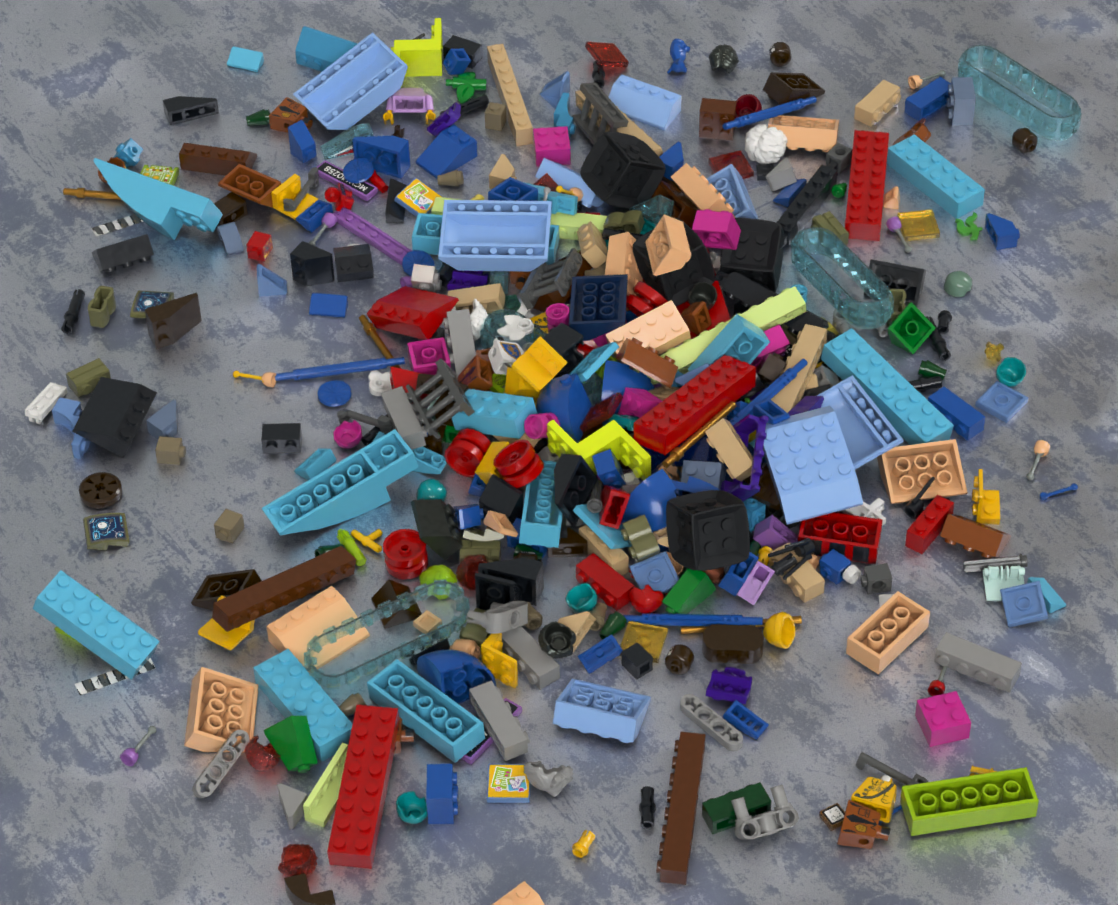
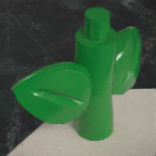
(466, 85)

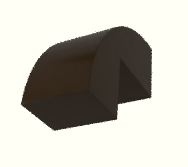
(299, 893)

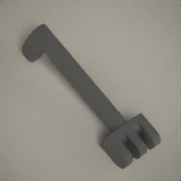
(313, 181)
(382, 422)
(866, 759)

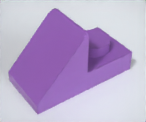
(755, 582)

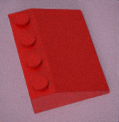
(411, 312)

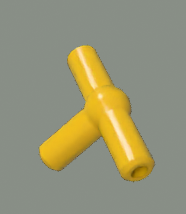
(368, 541)

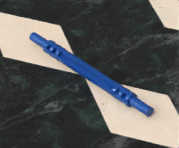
(769, 113)
(338, 369)
(773, 389)
(693, 619)

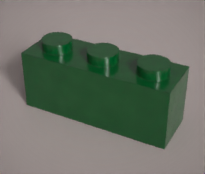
(720, 812)

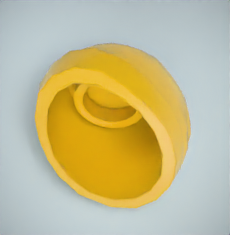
(780, 630)

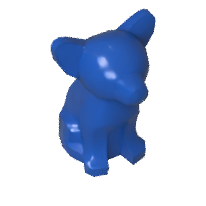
(678, 53)

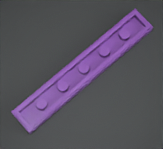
(371, 235)

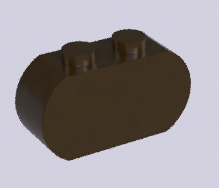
(732, 644)

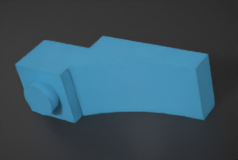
(561, 114)

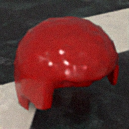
(646, 599)

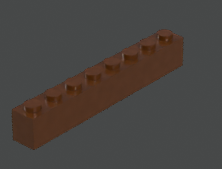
(283, 588)
(682, 809)

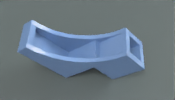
(66, 413)

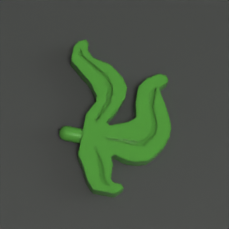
(971, 229)

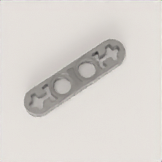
(708, 724)
(221, 764)

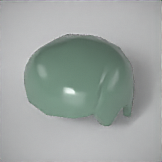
(958, 283)

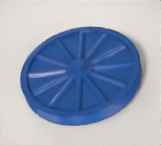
(358, 170)
(416, 257)
(334, 393)

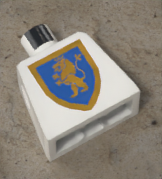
(503, 355)

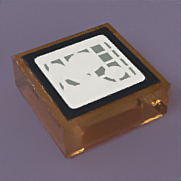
(832, 816)

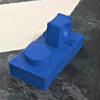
(600, 654)

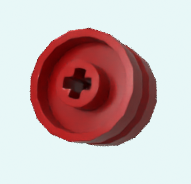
(644, 299)
(467, 451)
(518, 463)
(405, 554)

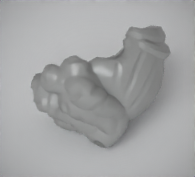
(548, 780)

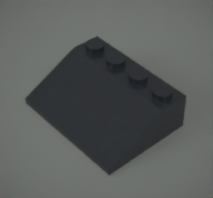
(114, 414)

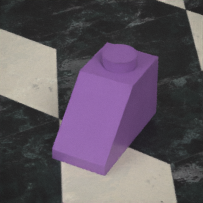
(773, 533)

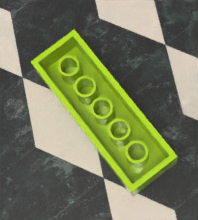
(969, 801)

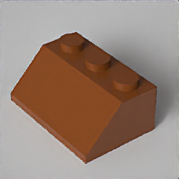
(250, 184)
(648, 361)
(974, 536)

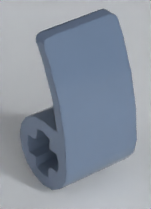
(230, 236)

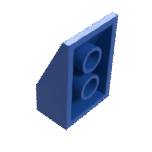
(448, 152)
(387, 153)

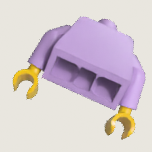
(409, 101)

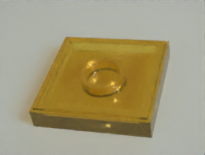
(918, 225)
(648, 636)

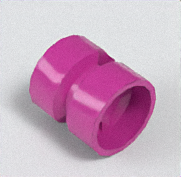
(557, 314)
(536, 425)

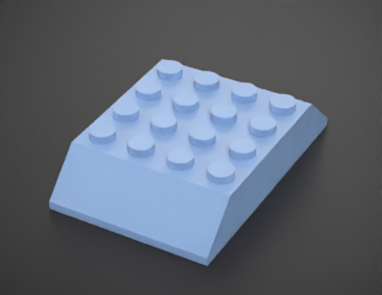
(353, 84)
(495, 235)
(861, 422)
(811, 465)

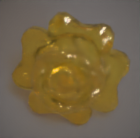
(993, 351)

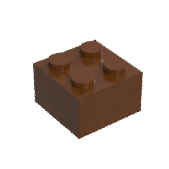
(713, 115)

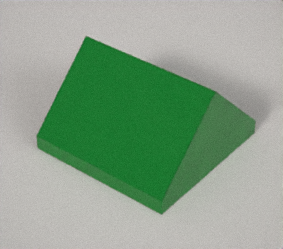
(910, 329)

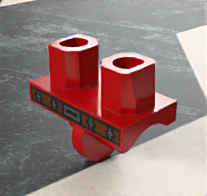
(340, 197)

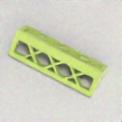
(325, 794)

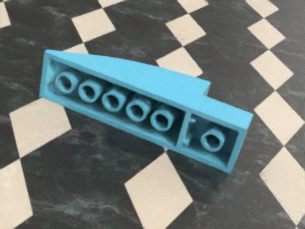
(160, 203)
(345, 488)

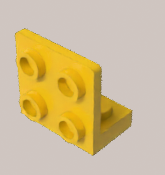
(290, 189)
(539, 364)
(986, 502)
(228, 640)
(501, 665)

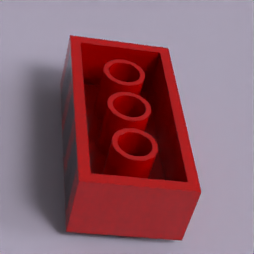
(848, 534)

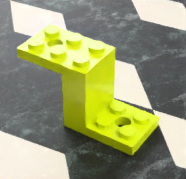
(422, 56)
(608, 437)

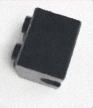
(564, 341)

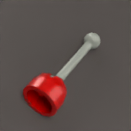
(938, 684)

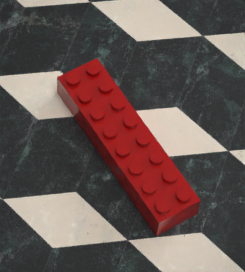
(866, 185)
(694, 404)
(363, 787)

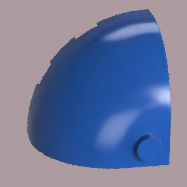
(618, 377)
(568, 401)
(651, 499)
(453, 672)

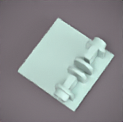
(999, 578)

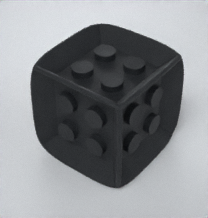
(622, 170)
(757, 253)
(678, 283)
(707, 530)

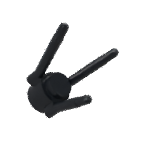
(915, 506)
(802, 549)

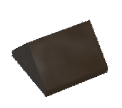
(389, 592)

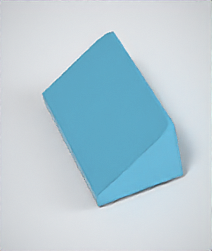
(245, 59)
(316, 463)
(1052, 599)

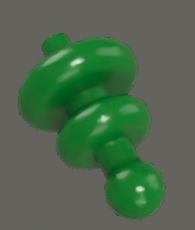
(839, 190)

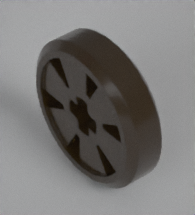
(92, 493)

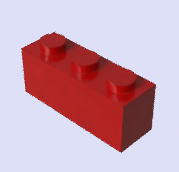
(928, 524)
(605, 581)

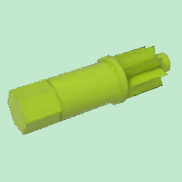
(350, 545)

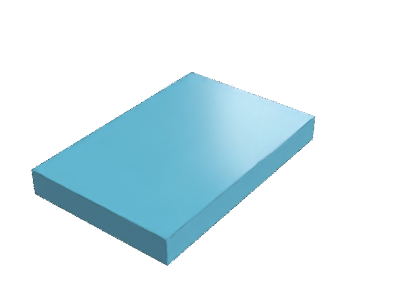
(593, 361)
(610, 536)

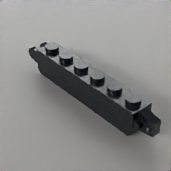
(808, 201)
(753, 293)

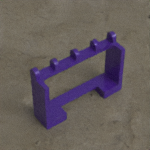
(744, 428)

